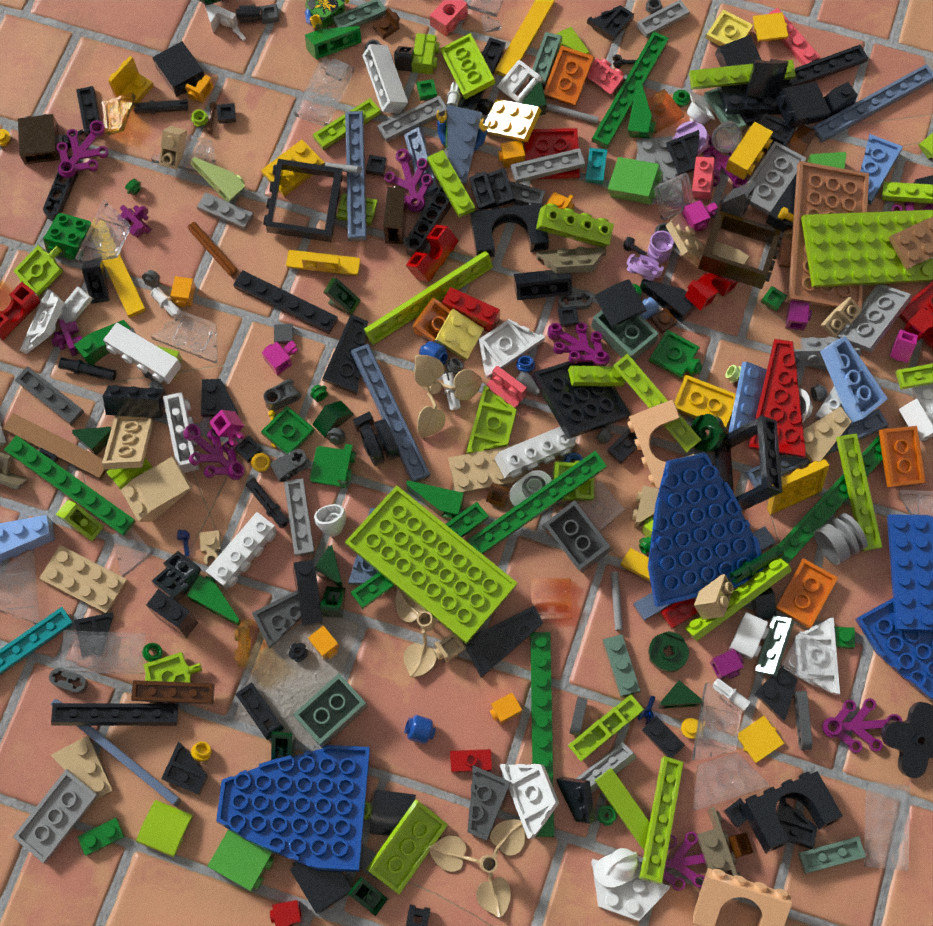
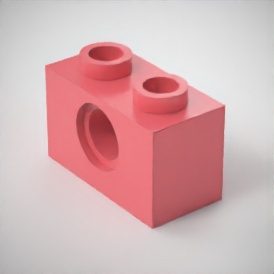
(448, 15)
(703, 178)

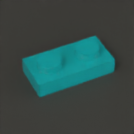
(596, 166)

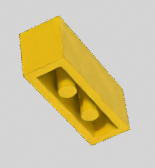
(749, 151)

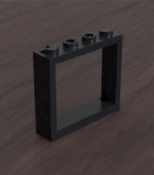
(301, 231)
(769, 460)

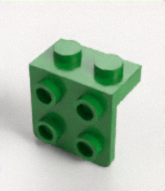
(67, 234)
(333, 466)

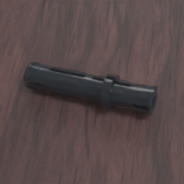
(161, 106)
(80, 367)
(280, 518)

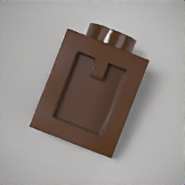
(387, 24)

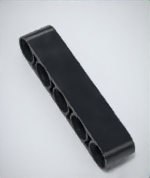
(426, 224)

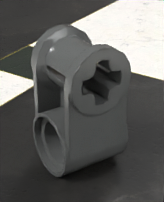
(285, 394)
(288, 466)

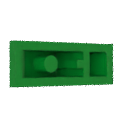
(331, 40)
(641, 120)
(92, 346)
(442, 501)
(207, 594)

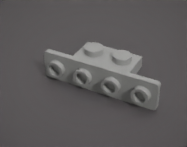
(810, 351)

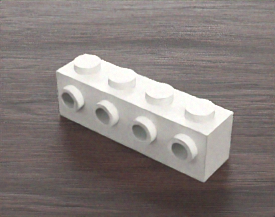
(385, 78)
(142, 353)
(178, 420)
(534, 452)
(242, 551)

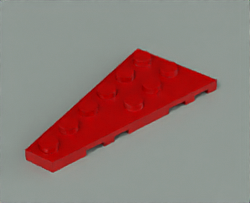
(782, 400)

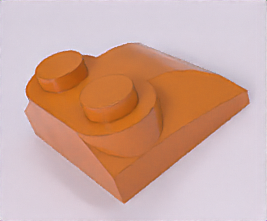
(431, 320)

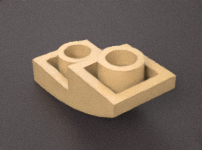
(730, 253)
(842, 315)

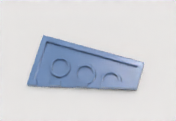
(878, 162)
(747, 395)

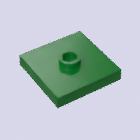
(674, 354)
(288, 430)

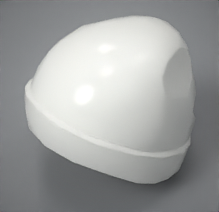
(331, 519)

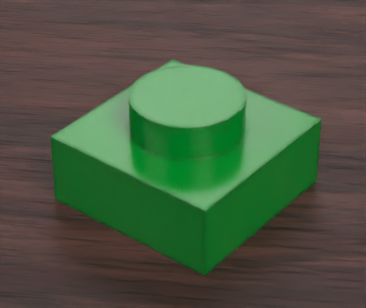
(426, 89)
(774, 298)
(845, 637)

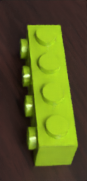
(574, 225)

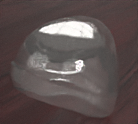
(726, 137)

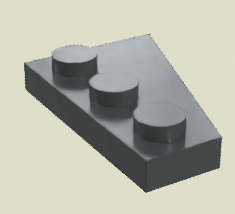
(277, 618)
(486, 801)

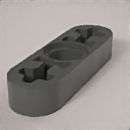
(803, 720)

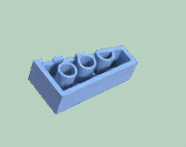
(852, 380)
(24, 535)

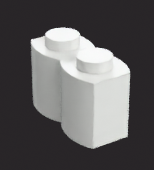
(749, 635)

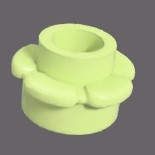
(733, 373)

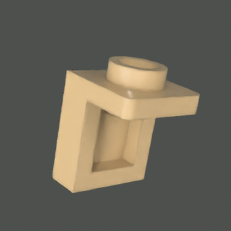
(448, 648)

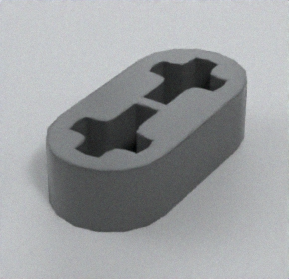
(576, 300)
(66, 685)
(578, 716)

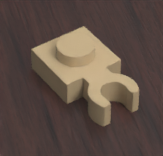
(210, 544)

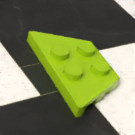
(492, 423)

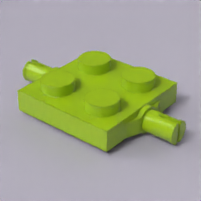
(39, 269)
(170, 669)

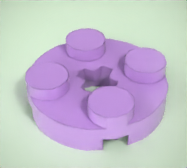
(691, 126)
(645, 266)

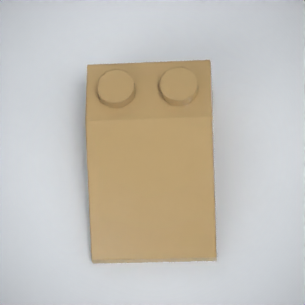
(156, 490)

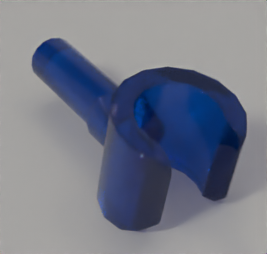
(184, 536)
(647, 713)

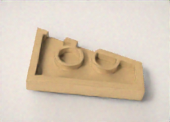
(823, 433)
(85, 764)

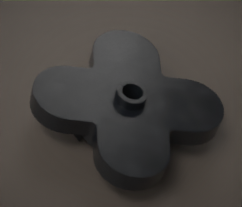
(912, 739)

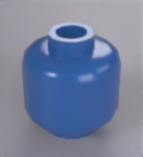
(435, 350)
(419, 729)

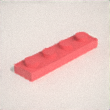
(797, 43)

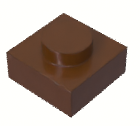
(664, 320)
(498, 495)
(740, 845)

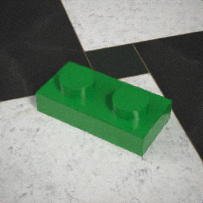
(101, 837)

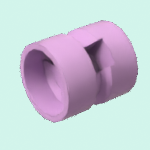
(660, 246)

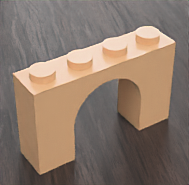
(644, 425)
(721, 887)

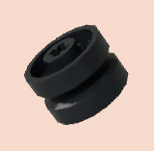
(379, 442)

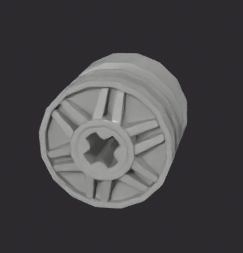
(840, 539)

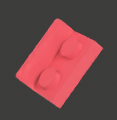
(605, 76)
(507, 387)

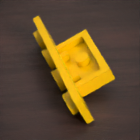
(323, 262)

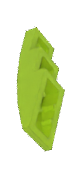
(605, 727)

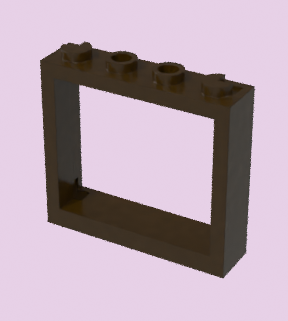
(734, 270)

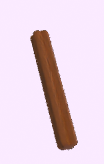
(214, 251)

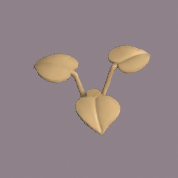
(426, 373)
(417, 658)
(491, 895)

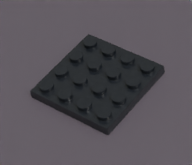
(578, 407)

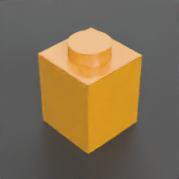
(511, 153)
(183, 291)
(324, 643)
(505, 709)

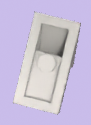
(220, 15)

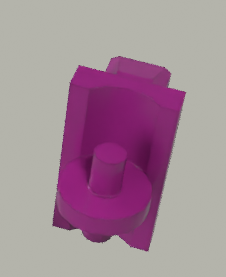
(136, 217)
(67, 329)

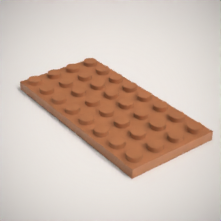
(823, 191)

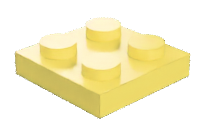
(728, 29)
(459, 334)

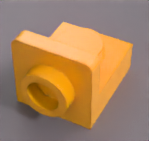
(202, 89)
(561, 201)

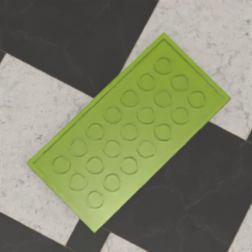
(857, 248)
(431, 564)

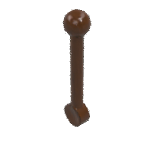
(213, 106)

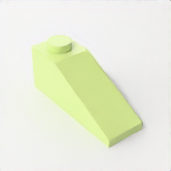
(222, 180)

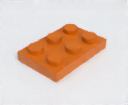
(568, 76)
(902, 456)
(806, 593)

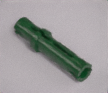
(750, 568)

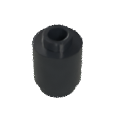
(248, 13)

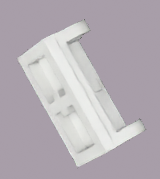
(917, 415)

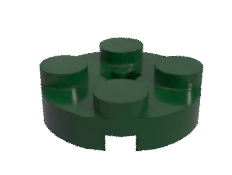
(716, 429)
(679, 648)

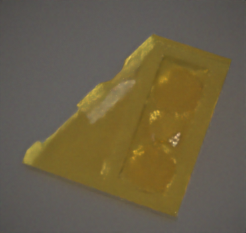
(116, 112)
(241, 635)

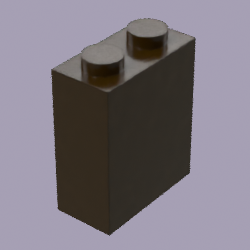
(38, 139)
(395, 215)

